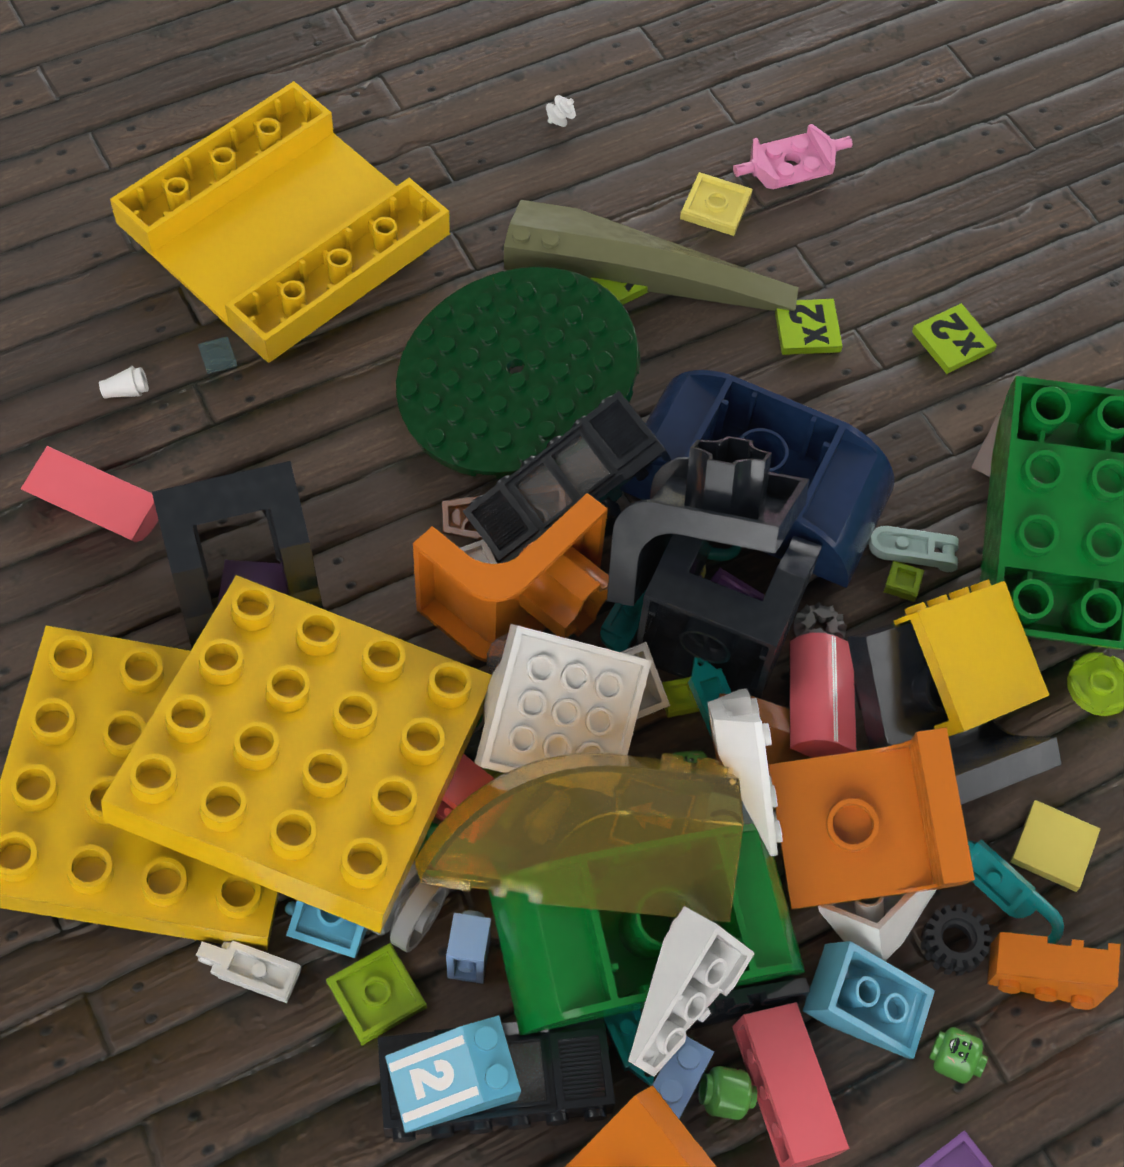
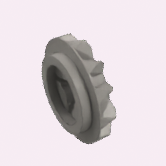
(807, 618)

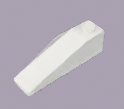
(877, 923)
(691, 971)

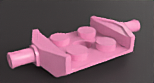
(811, 151)

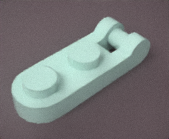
(915, 547)

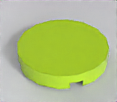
(1097, 683)

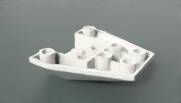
(741, 747)

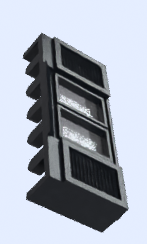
(590, 458)
(559, 1076)

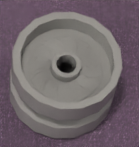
(413, 911)

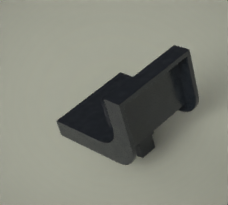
(711, 495)
(902, 699)

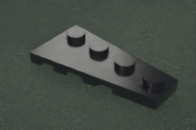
(754, 999)

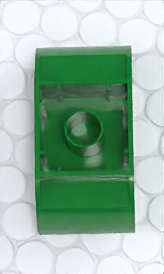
(1059, 510)
(600, 963)

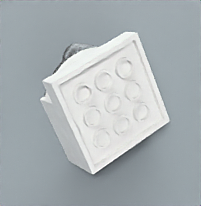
(557, 699)

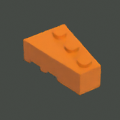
(1053, 970)

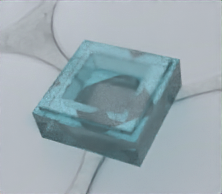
(217, 355)

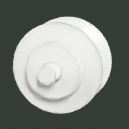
(562, 109)

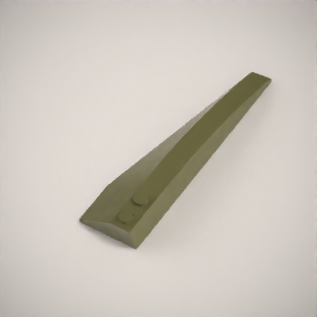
(611, 251)

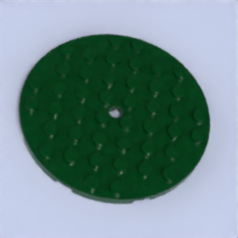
(458, 379)

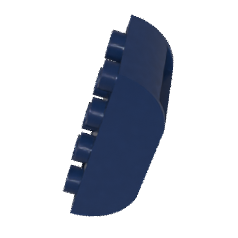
(844, 466)

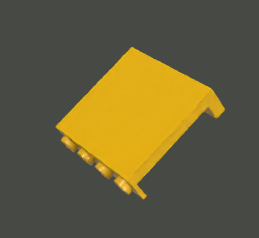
(976, 654)

